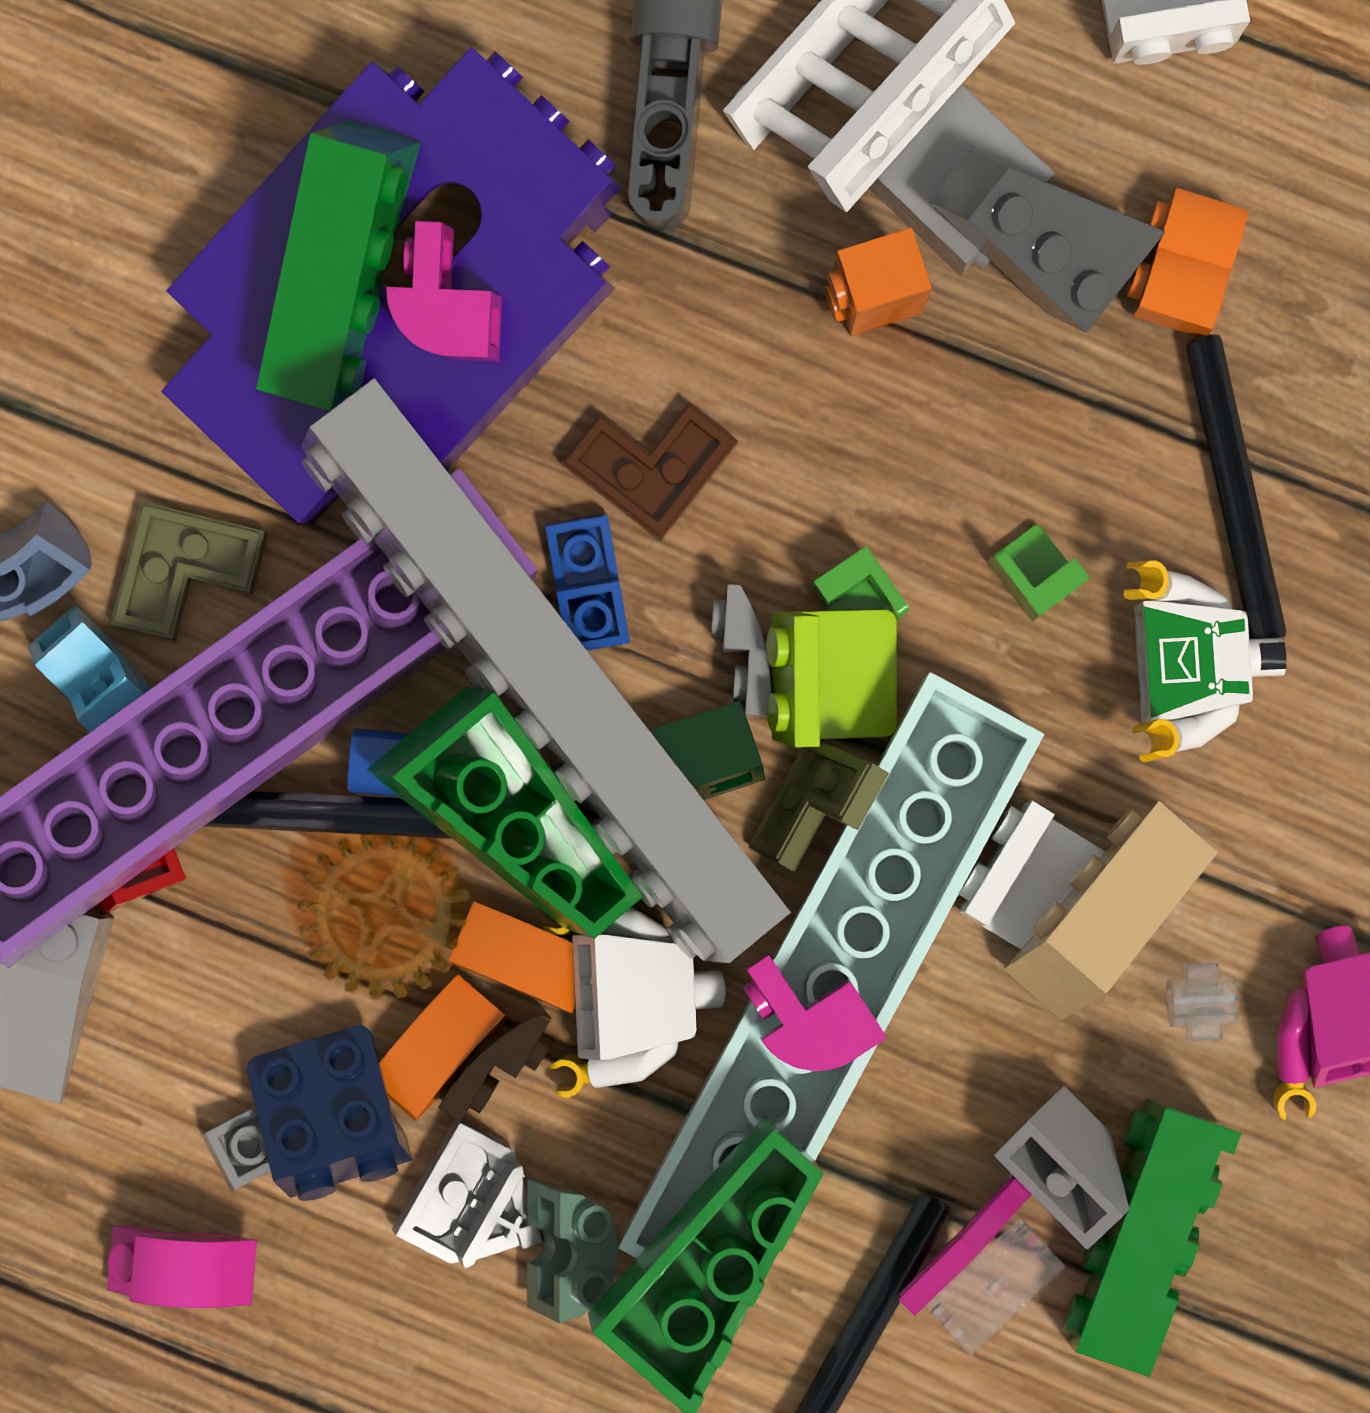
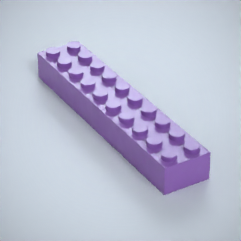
(208, 737)

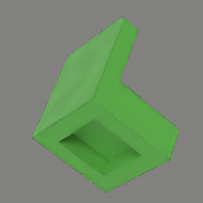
(1036, 572)
(859, 585)

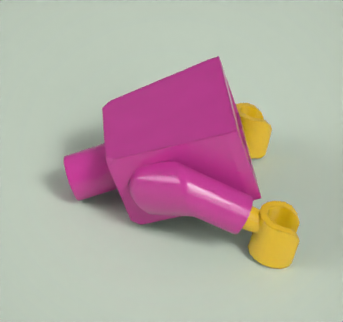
(1325, 1022)

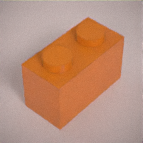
(878, 282)

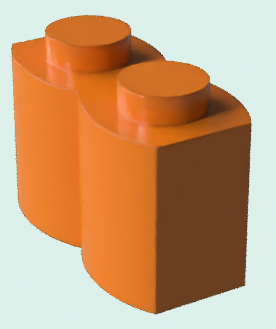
(1189, 263)

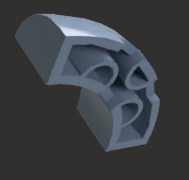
(40, 562)

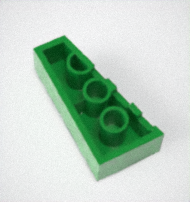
(335, 262)
(503, 804)
(1131, 1267)
(705, 1269)

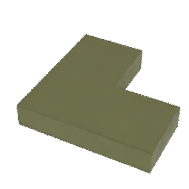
(170, 552)
(816, 786)

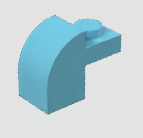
(87, 668)

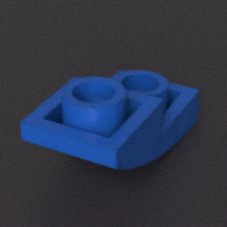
(588, 580)

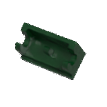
(713, 750)

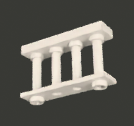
(883, 117)

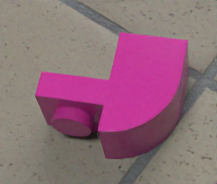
(433, 314)
(821, 1034)
(181, 1267)

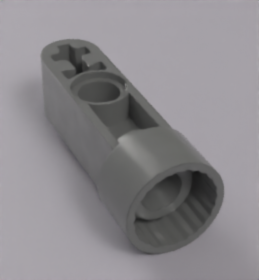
(672, 39)

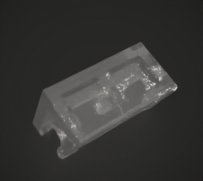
(995, 1287)

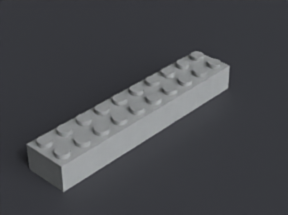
(540, 675)

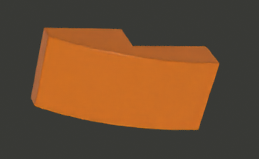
(517, 956)
(438, 1046)

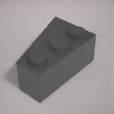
(1045, 239)

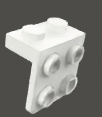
(1158, 28)
(1024, 873)

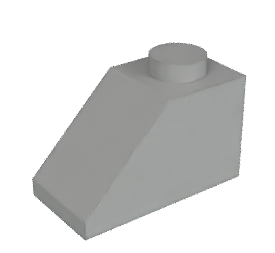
(1069, 1167)

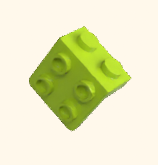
(832, 675)

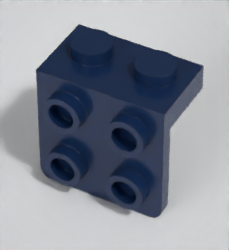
(326, 1114)

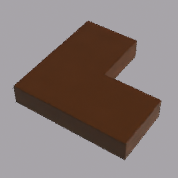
(656, 484)

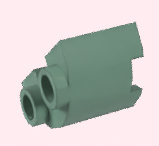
(576, 1255)

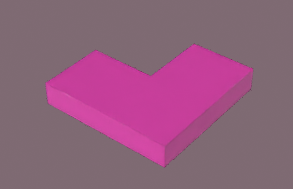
(964, 1245)

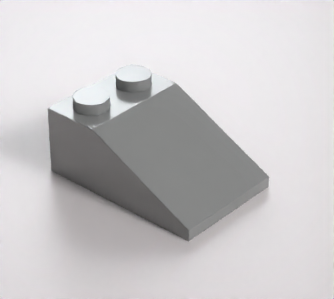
(47, 1006)

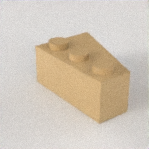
(1111, 911)

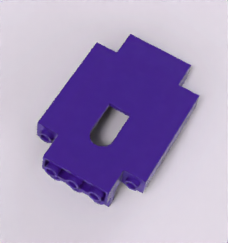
(533, 202)

